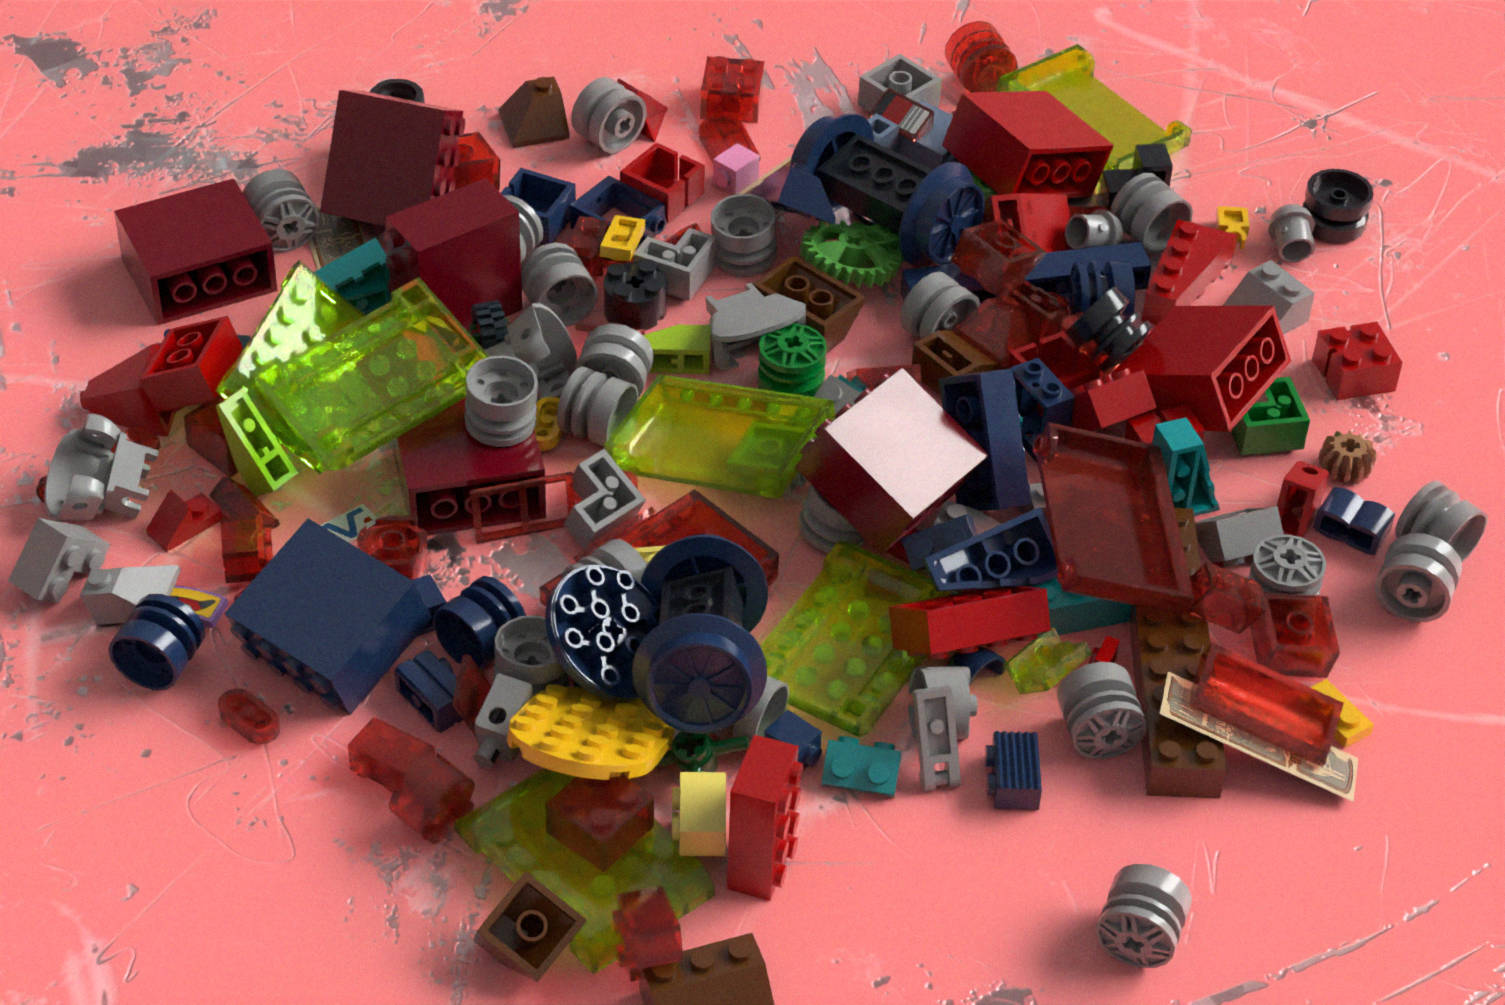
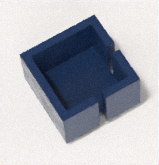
(547, 197)

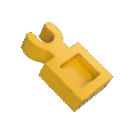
(1234, 221)

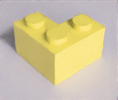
(701, 814)

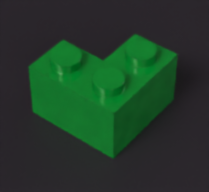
(1274, 421)

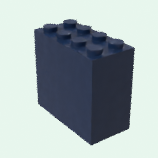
(328, 616)

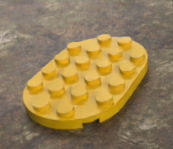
(589, 735)

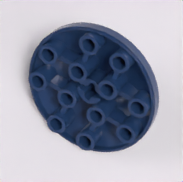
(597, 624)

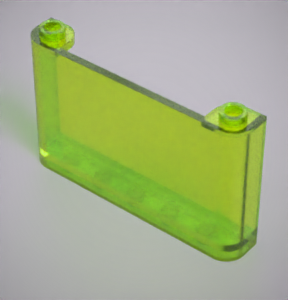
(1071, 80)
(717, 435)

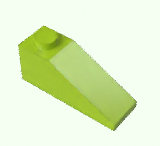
(681, 349)
(253, 445)

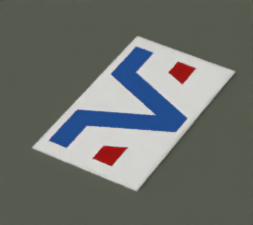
(351, 522)

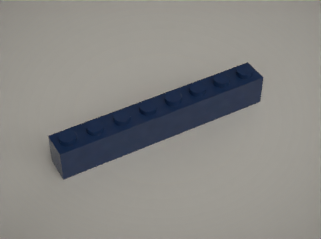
(1050, 274)

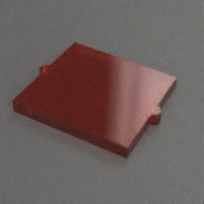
(470, 691)

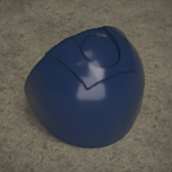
(977, 660)

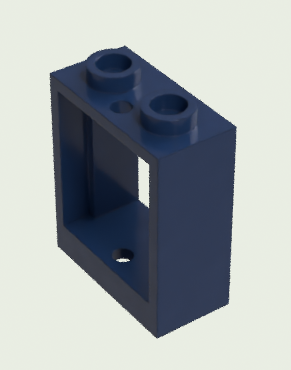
(615, 194)
(1034, 384)

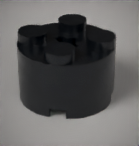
(635, 294)

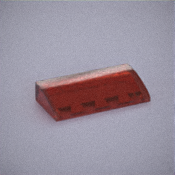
(1265, 704)

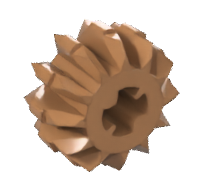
(1347, 457)

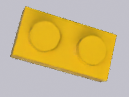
(622, 238)
(1352, 722)

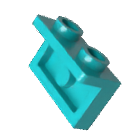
(861, 766)

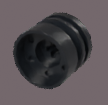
(1109, 329)

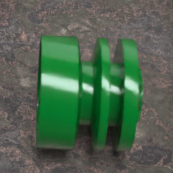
(792, 360)

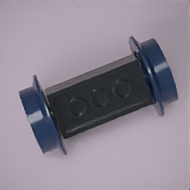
(890, 189)
(701, 661)

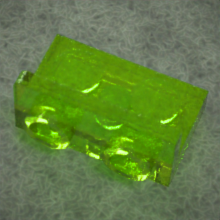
(1045, 662)

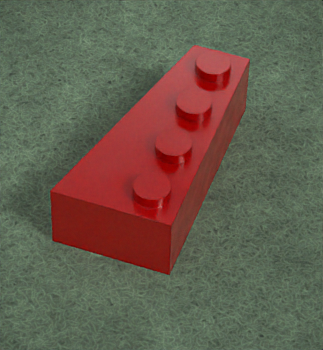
(1186, 268)

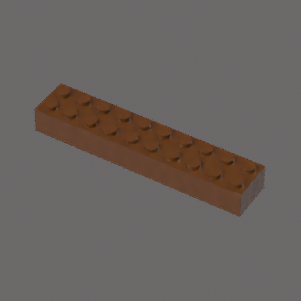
(1174, 756)

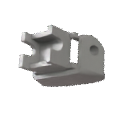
(744, 320)
(544, 344)
(91, 478)

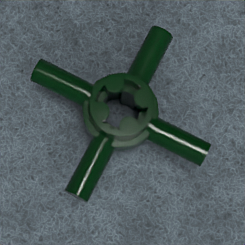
(705, 751)

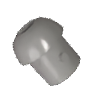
(1093, 230)
(1292, 230)

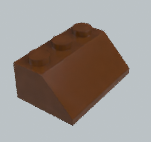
(828, 302)
(710, 975)

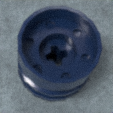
(1089, 285)
(473, 618)
(157, 642)

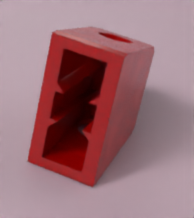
(1301, 488)

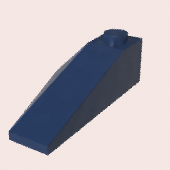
(796, 192)
(1003, 556)

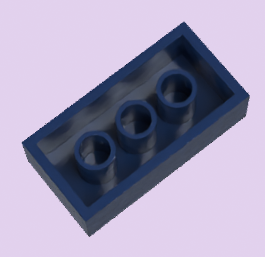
(989, 413)

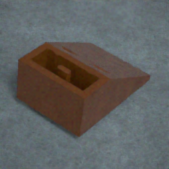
(948, 355)

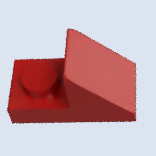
(181, 520)

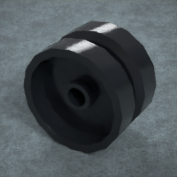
(1338, 204)

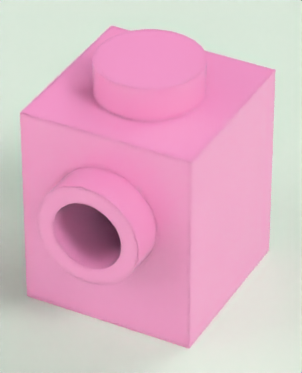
(735, 169)

